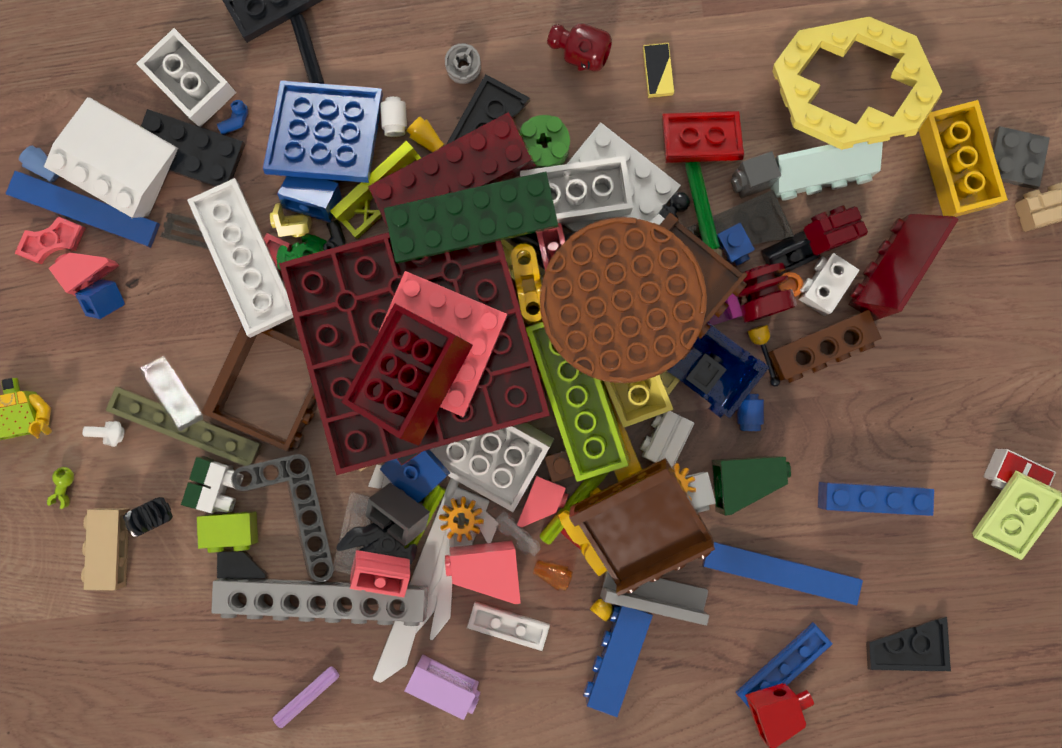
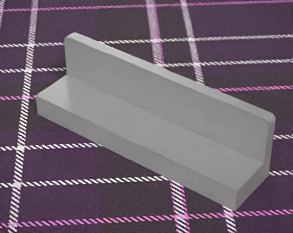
(661, 598)

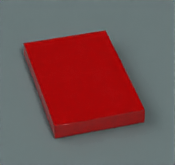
(702, 137)

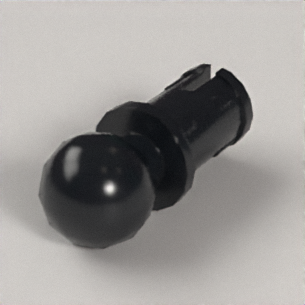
(678, 203)

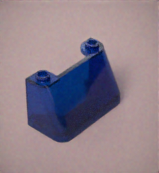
(737, 381)

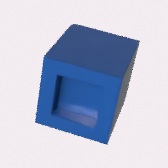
(100, 299)

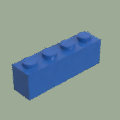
(876, 498)
(617, 659)

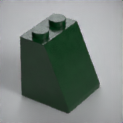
(747, 480)

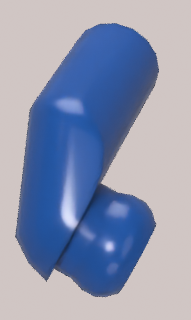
(237, 118)

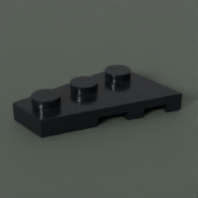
(912, 649)

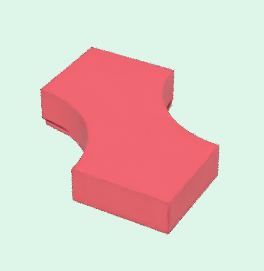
(59, 236)

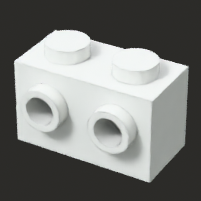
(828, 284)

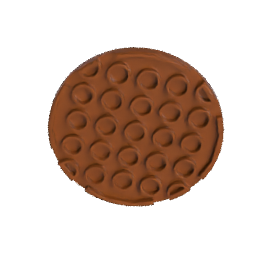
(623, 300)

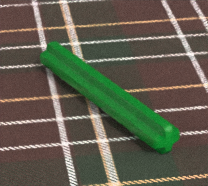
(701, 204)

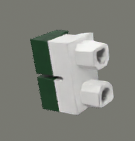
(210, 497)

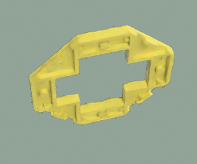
(873, 125)

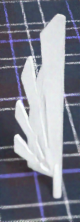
(432, 573)

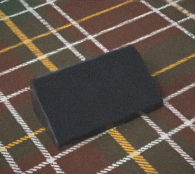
(791, 252)

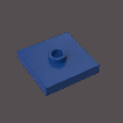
(416, 476)

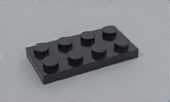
(200, 152)

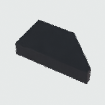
(238, 565)

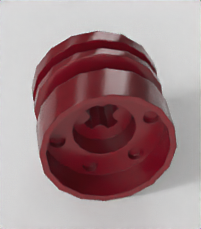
(764, 293)

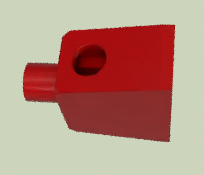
(778, 713)

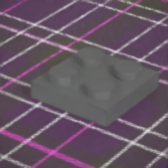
(1020, 156)

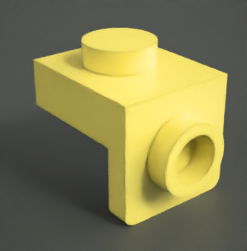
(292, 225)

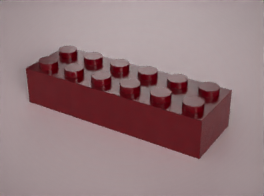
(476, 159)

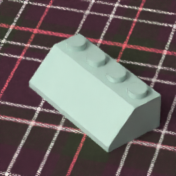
(826, 167)

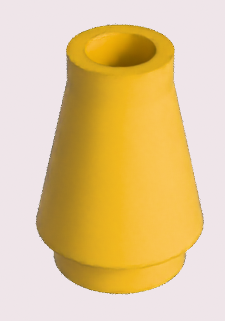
(424, 134)

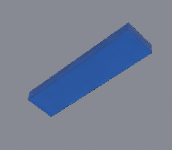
(788, 662)

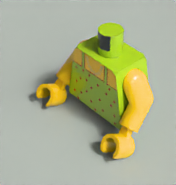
(22, 412)

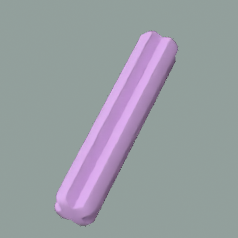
(306, 697)

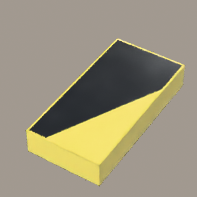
(658, 70)

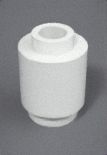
(393, 116)

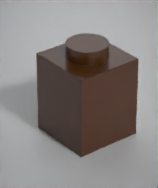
(559, 466)

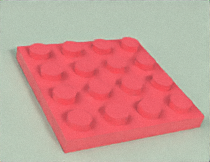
(460, 316)

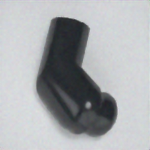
(337, 237)
(530, 240)

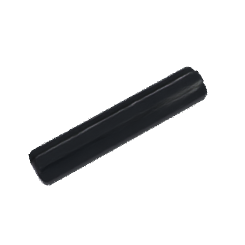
(306, 49)

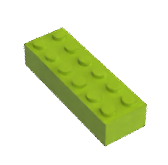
(580, 411)

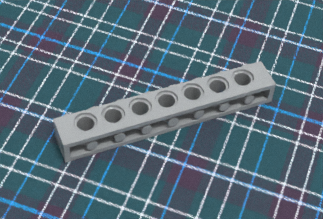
(226, 601)

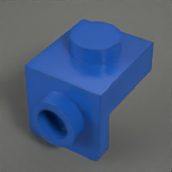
(735, 244)

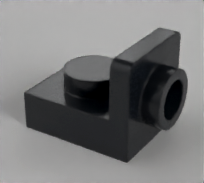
(706, 372)

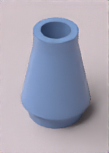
(34, 160)

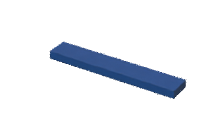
(82, 208)
(784, 573)

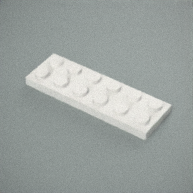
(242, 257)

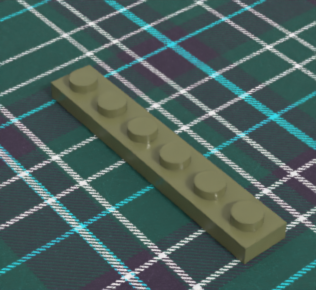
(201, 434)

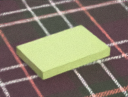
(1019, 515)

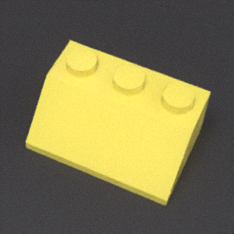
(639, 400)

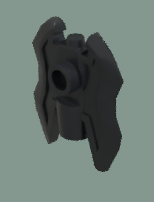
(376, 541)

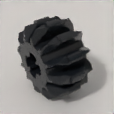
(147, 516)

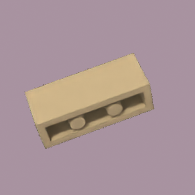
(105, 549)

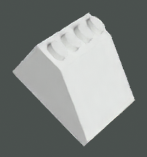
(112, 158)
(497, 462)

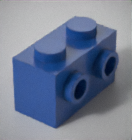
(310, 196)

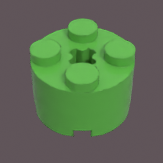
(552, 132)

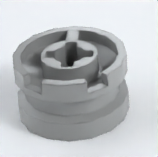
(466, 53)

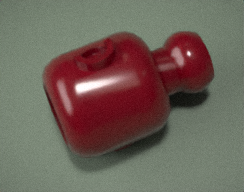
(583, 45)

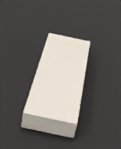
(508, 626)

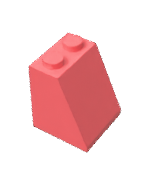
(486, 569)

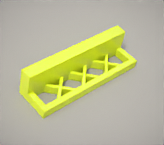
(361, 195)

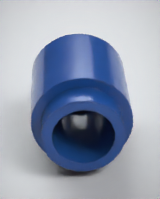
(751, 413)

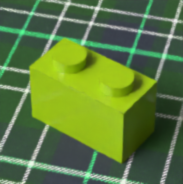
(227, 530)

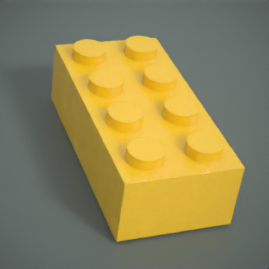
(961, 160)

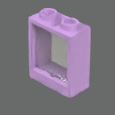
(443, 687)

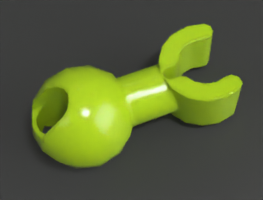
(62, 481)

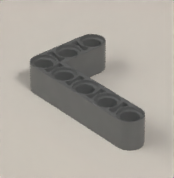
(299, 506)

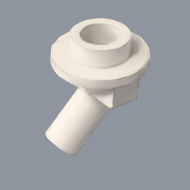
(111, 433)

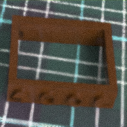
(226, 381)

